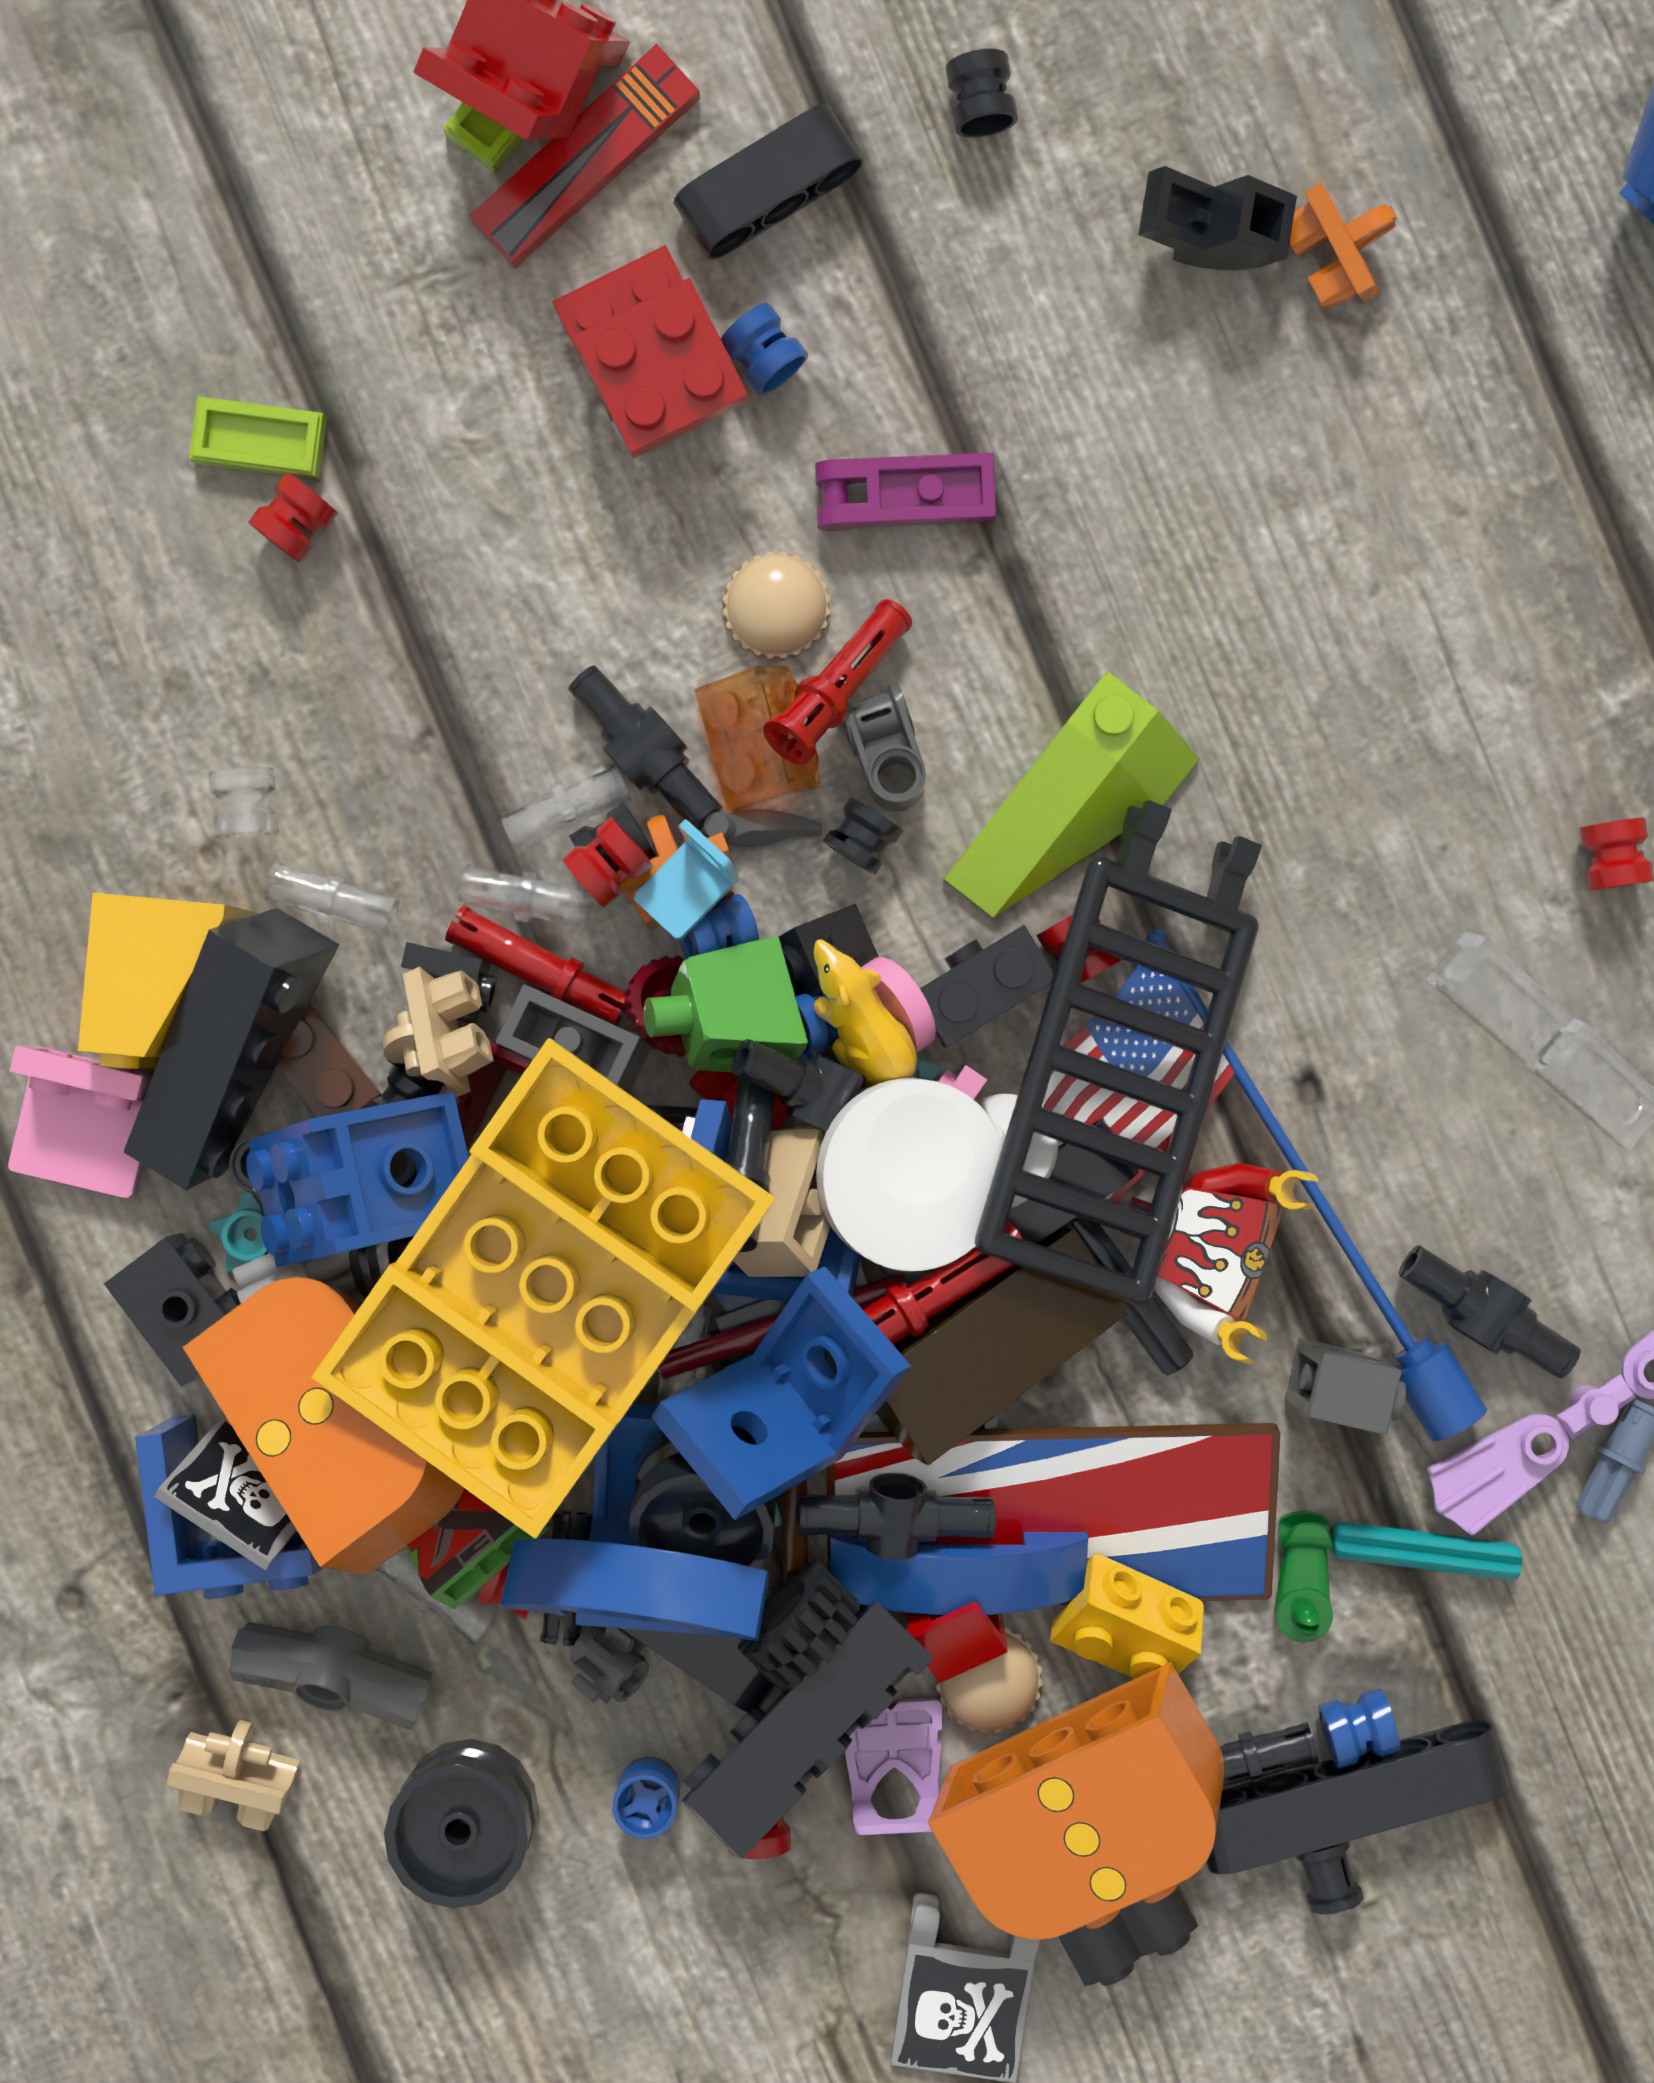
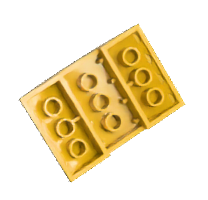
(544, 1288)

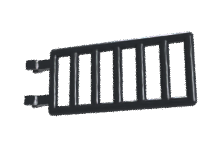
(1219, 909)

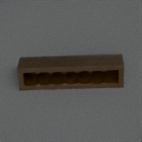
(992, 1351)

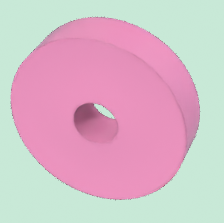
(904, 1001)

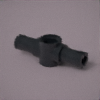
(644, 747)
(809, 1087)
(1489, 1312)
(895, 1515)

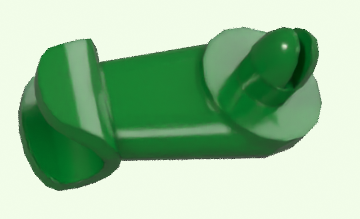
(1303, 1585)

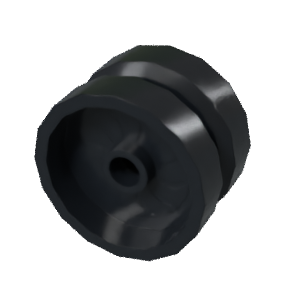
(682, 1515)
(452, 1860)

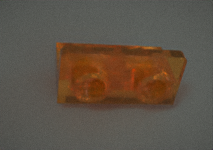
(734, 722)

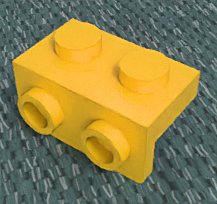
(1130, 1621)

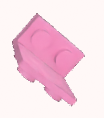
(77, 1120)

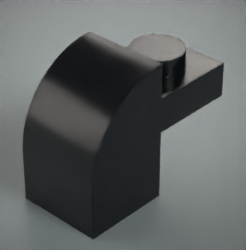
(1217, 226)

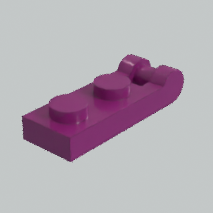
(907, 491)

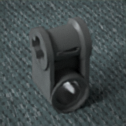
(884, 736)

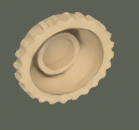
(776, 606)
(996, 1691)

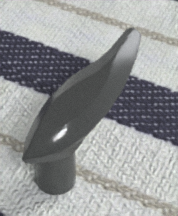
(758, 827)

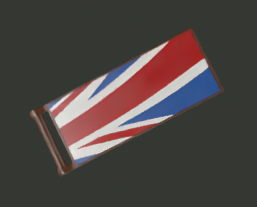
(1157, 1498)

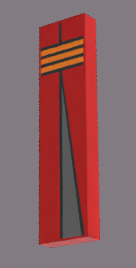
(579, 166)

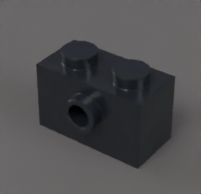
(985, 984)
(173, 1299)

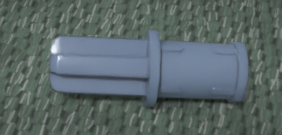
(1618, 1462)

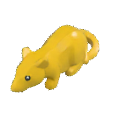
(868, 1034)

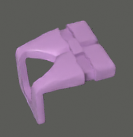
(899, 1739)

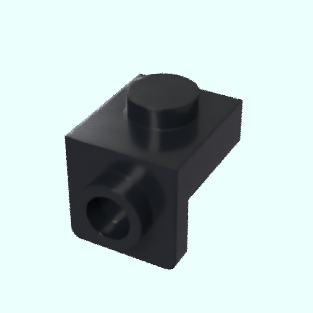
(841, 929)

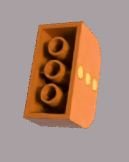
(333, 1470)
(1085, 1810)

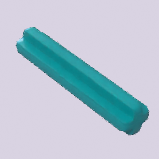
(1426, 1551)

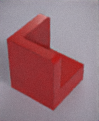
(959, 1639)

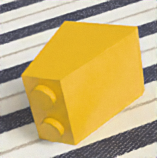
(139, 971)

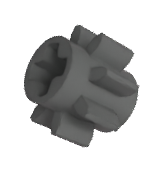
(608, 1664)

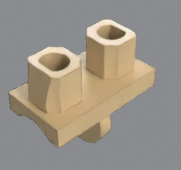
(429, 1032)
(233, 1772)

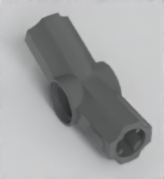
(330, 1671)

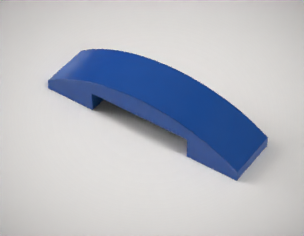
(942, 1578)
(636, 1585)

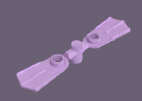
(1501, 1468)

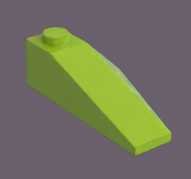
(1074, 796)

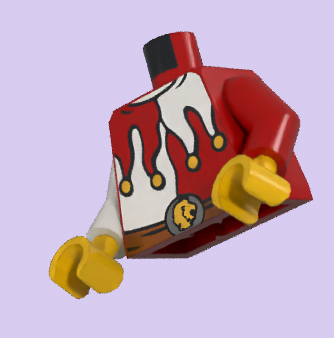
(1221, 1248)

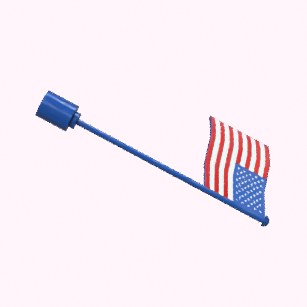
(1432, 1376)

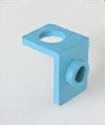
(687, 884)

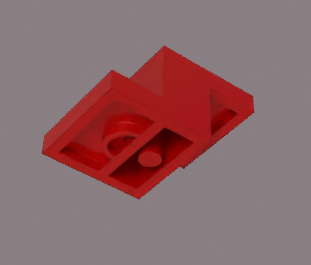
(525, 62)
(651, 351)

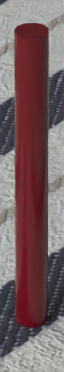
(750, 1335)

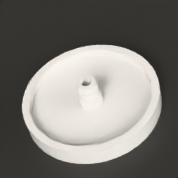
(908, 1173)

